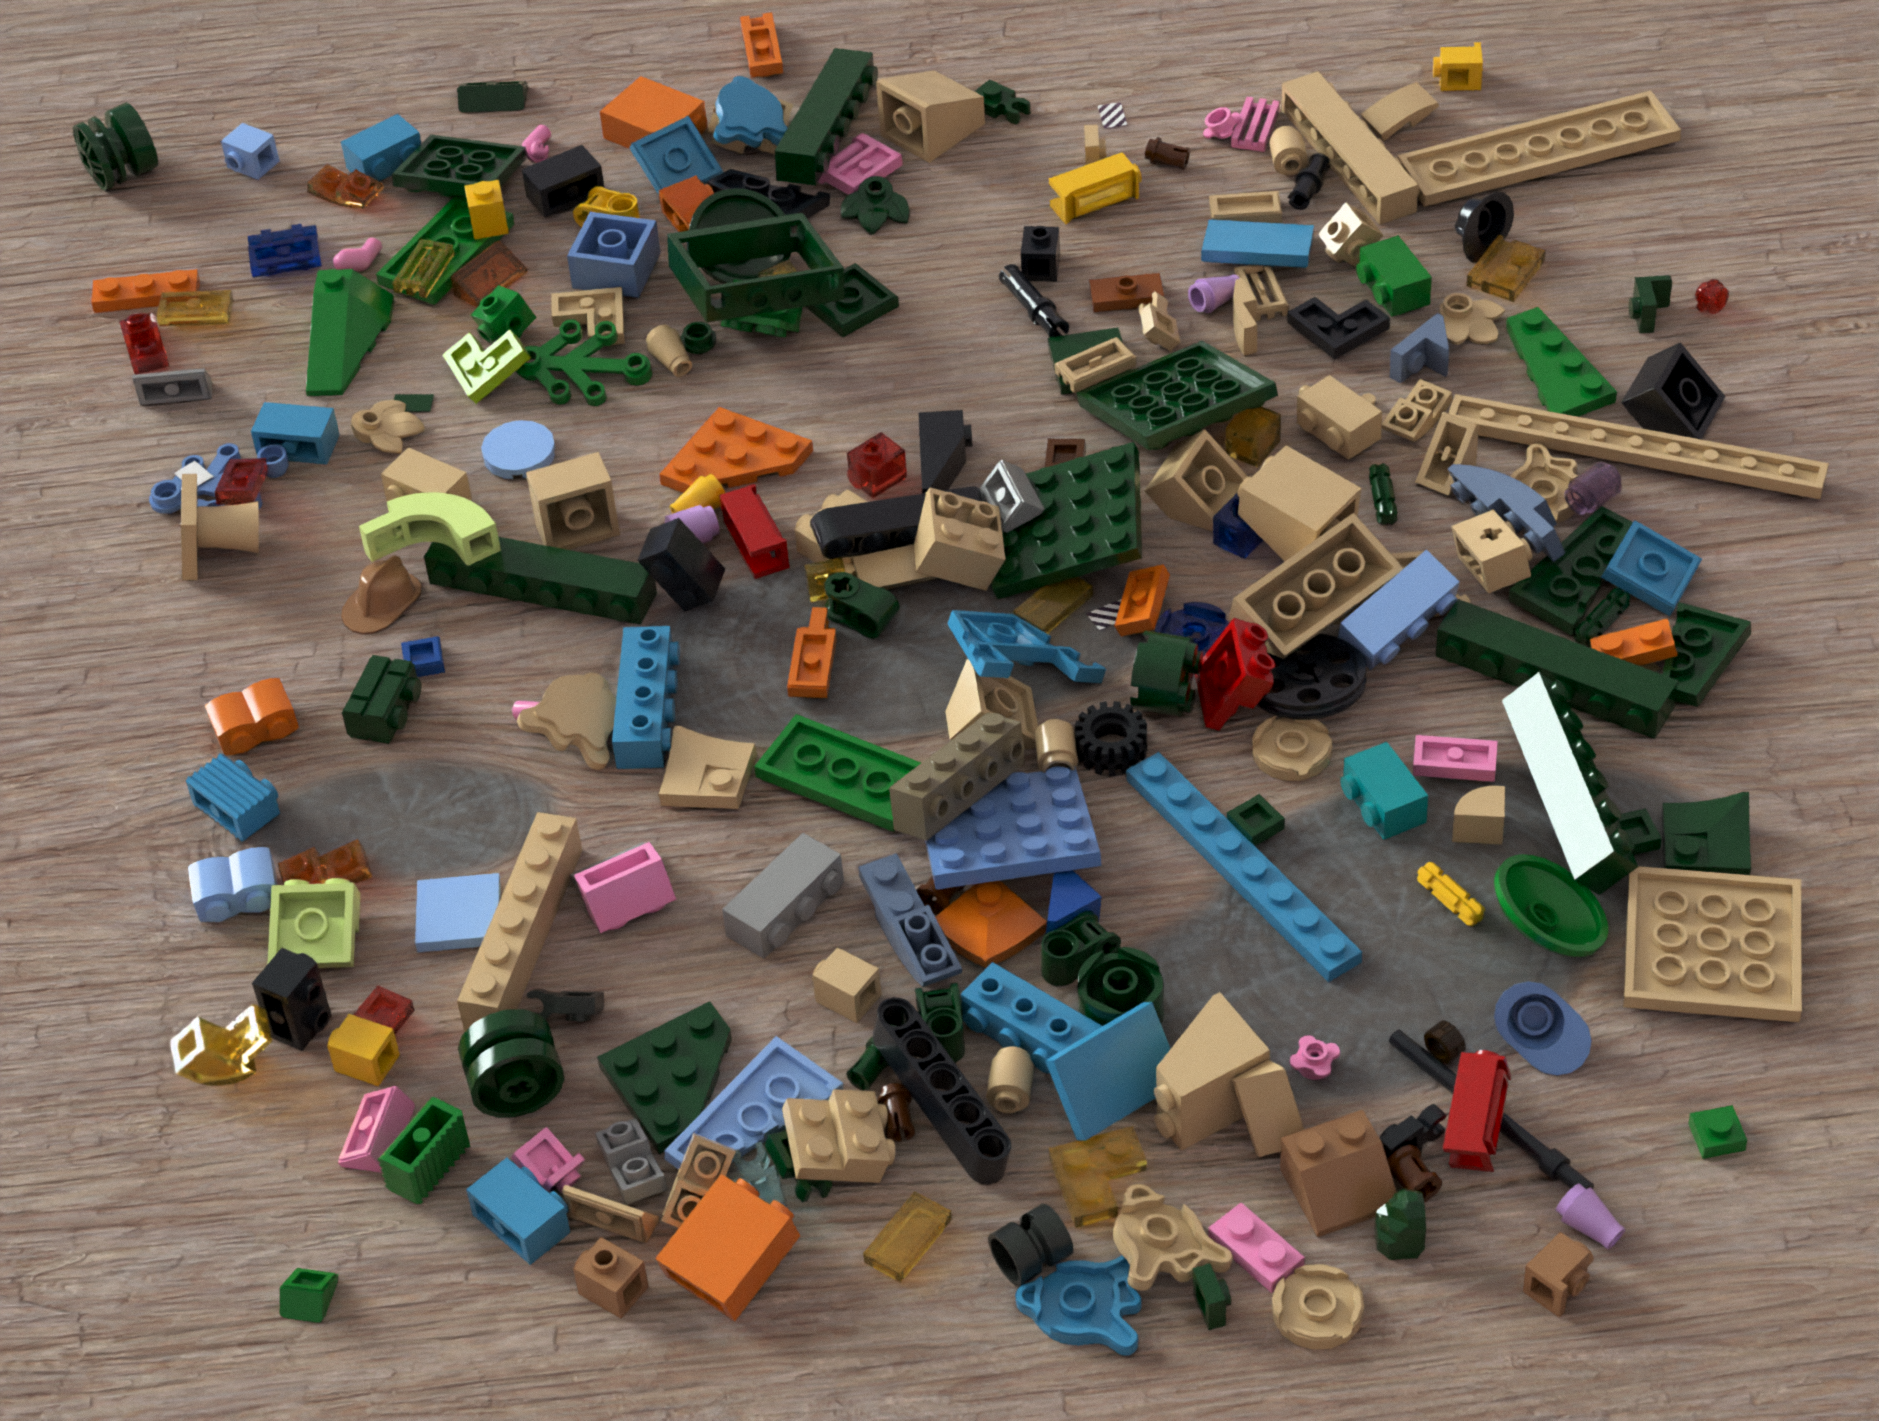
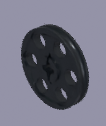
(1314, 677)

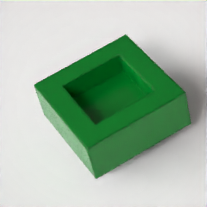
(1717, 1132)

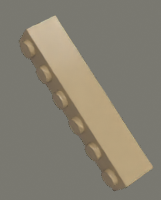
(1352, 148)
(522, 918)

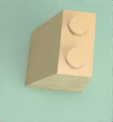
(927, 112)
(1295, 501)
(1197, 1073)

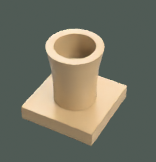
(214, 527)

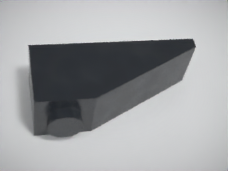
(942, 447)

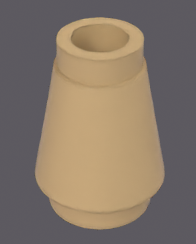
(668, 349)

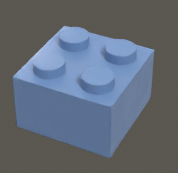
(614, 253)

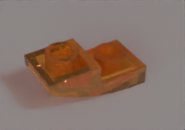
(343, 189)
(344, 862)

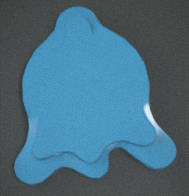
(748, 114)
(1084, 1304)

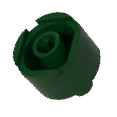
(1165, 673)
(1119, 983)

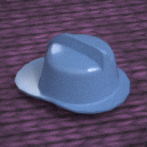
(1542, 1028)

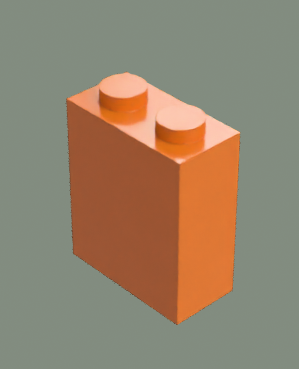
(646, 109)
(729, 1245)

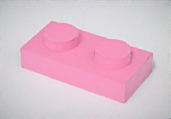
(1455, 758)
(1256, 1246)

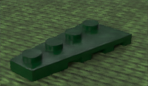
(1566, 588)

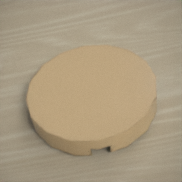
(1291, 748)
(1318, 1307)

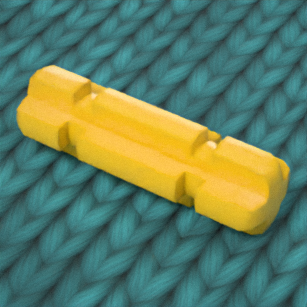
(1451, 894)

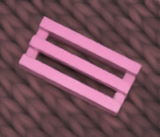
(1259, 109)

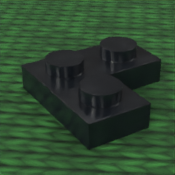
(1336, 332)

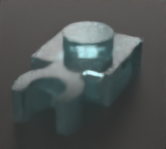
(760, 1176)

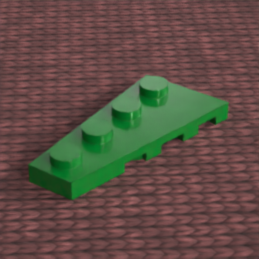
(1559, 370)

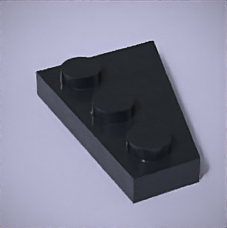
(788, 198)

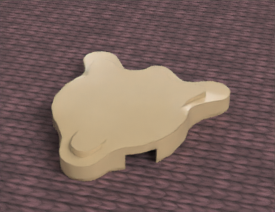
(1548, 478)
(576, 713)
(1163, 1239)

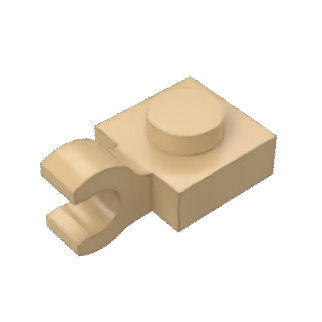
(1157, 324)

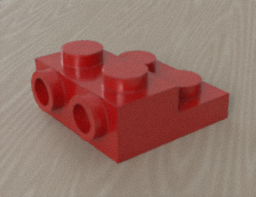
(1234, 672)

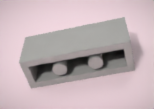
(783, 895)

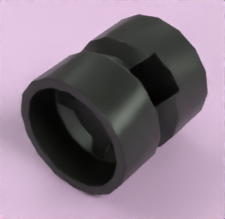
(1025, 1247)

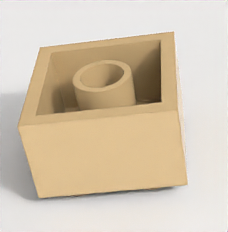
(573, 502)

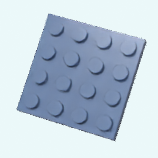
(1017, 831)

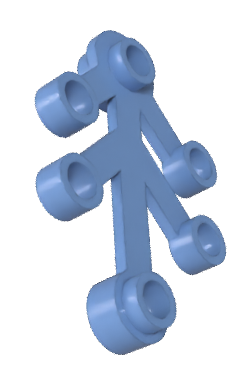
(166, 494)

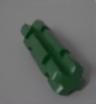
(1383, 494)
(1602, 616)

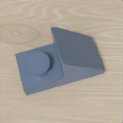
(1423, 347)

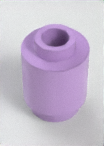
(699, 520)

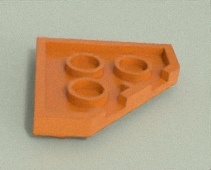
(735, 452)

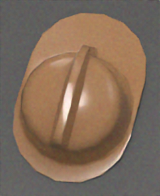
(381, 597)

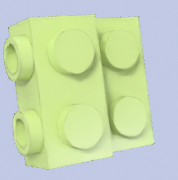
(315, 920)

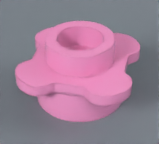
(1221, 123)
(1314, 1067)

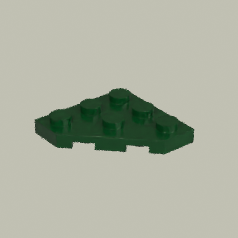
(669, 1072)

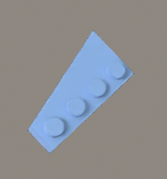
(754, 1100)

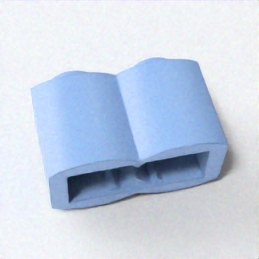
(232, 884)

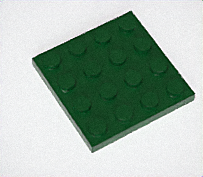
(1177, 395)
(1085, 526)

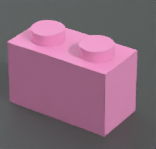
(625, 887)

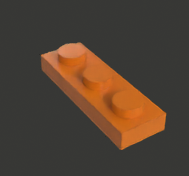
(140, 290)

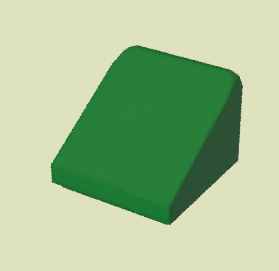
(307, 1294)

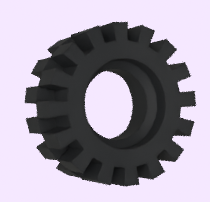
(1111, 722)

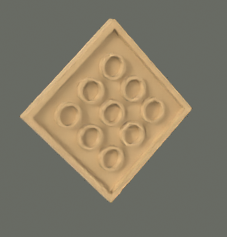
(1713, 944)

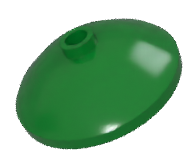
(1550, 906)

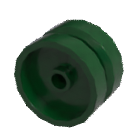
(511, 1063)

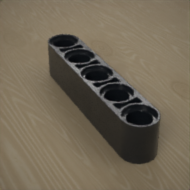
(873, 524)
(947, 1107)

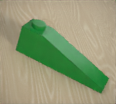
(344, 326)

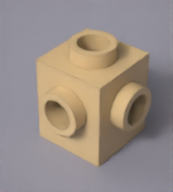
(1347, 233)

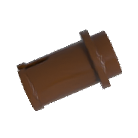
(1167, 153)
(897, 1102)

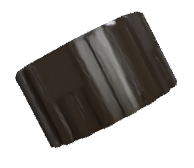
(1444, 1042)

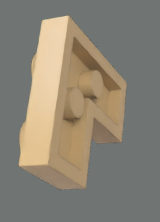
(591, 308)

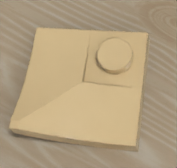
(706, 771)

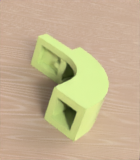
(432, 518)

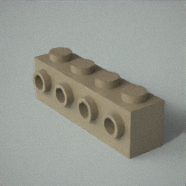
(957, 776)

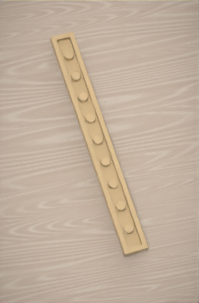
(1643, 447)

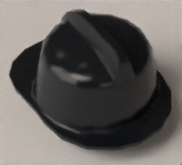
(1482, 221)

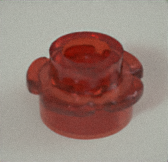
(1711, 296)

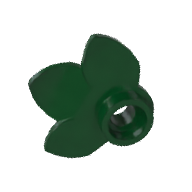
(875, 207)

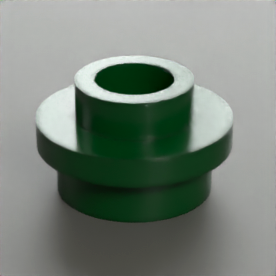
(698, 337)

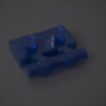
(284, 250)

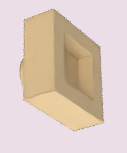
(1094, 146)

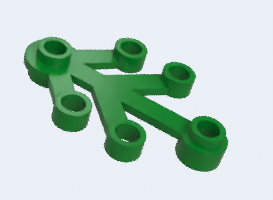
(579, 361)

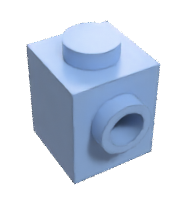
(250, 151)

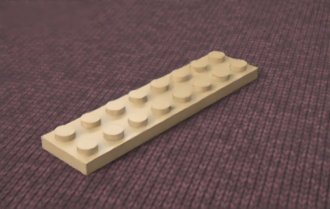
(1540, 147)

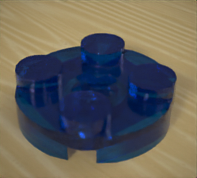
(1197, 618)

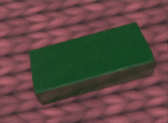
(492, 96)

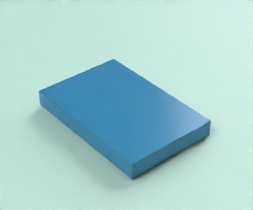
(1257, 243)
(1110, 1070)

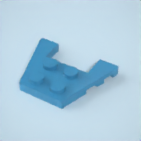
(997, 638)

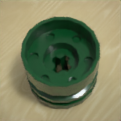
(119, 144)

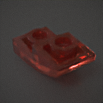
(144, 342)

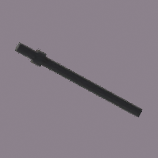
(1550, 1162)

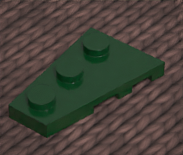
(1704, 648)

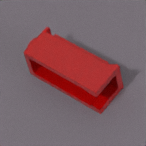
(754, 532)
(1476, 1110)

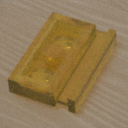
(1506, 268)

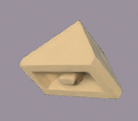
(1452, 443)

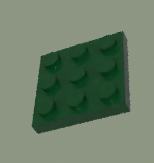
(451, 163)

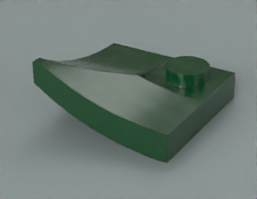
(1708, 835)

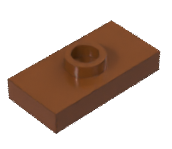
(1124, 291)

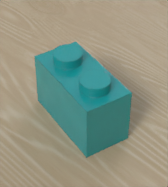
(1384, 791)

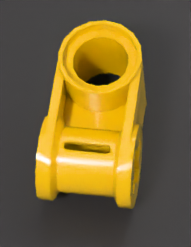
(607, 202)

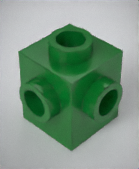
(502, 312)

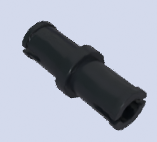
(1309, 181)

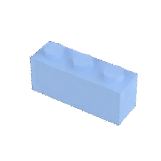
(1400, 610)

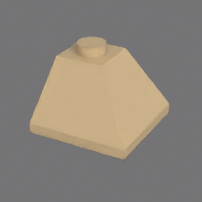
(979, 695)

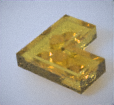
(1087, 1167)

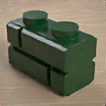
(381, 699)

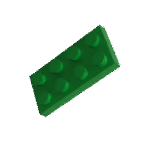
(448, 226)
(835, 769)

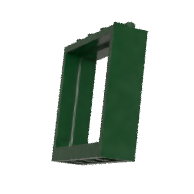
(751, 241)

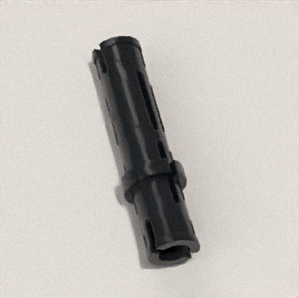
(1040, 309)

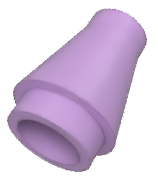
(1211, 293)
(1589, 1215)

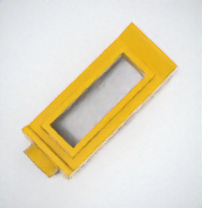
(1094, 186)

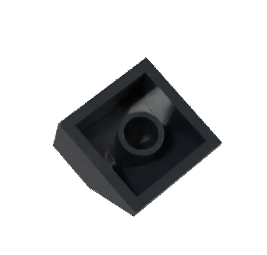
(1673, 394)

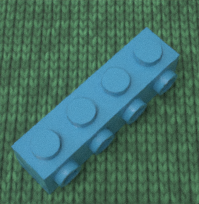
(644, 698)
(1022, 1015)

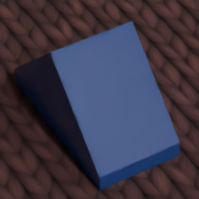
(1069, 898)

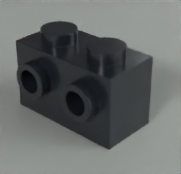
(562, 180)
(681, 564)
(293, 998)

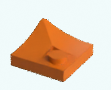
(990, 923)

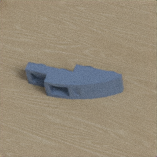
(1512, 502)
(907, 922)

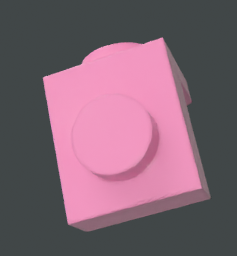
(549, 1161)

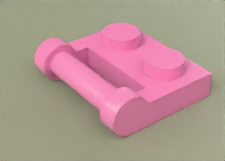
(860, 161)

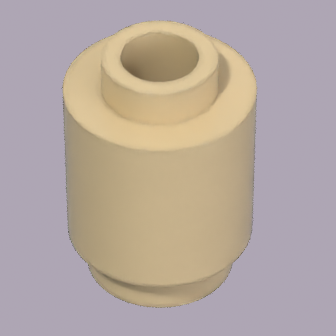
(1288, 151)
(1055, 745)
(1010, 1080)

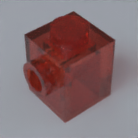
(876, 465)

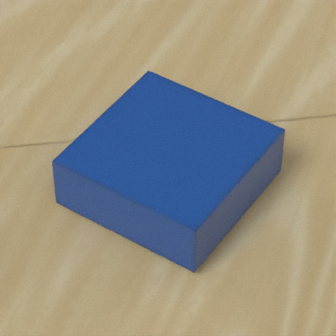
(425, 655)

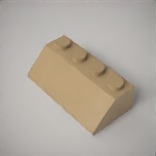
(1316, 586)

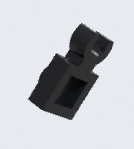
(1414, 1131)

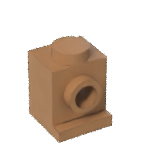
(1557, 1273)

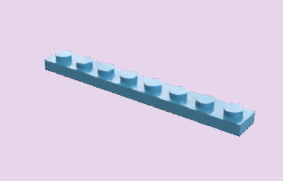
(1244, 867)

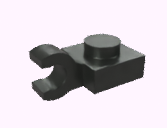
(575, 1004)

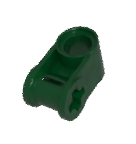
(861, 608)
(1071, 945)
(943, 1015)

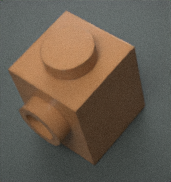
(610, 1277)

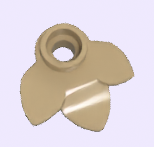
(1470, 319)
(386, 425)

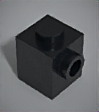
(1040, 253)

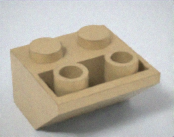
(959, 539)

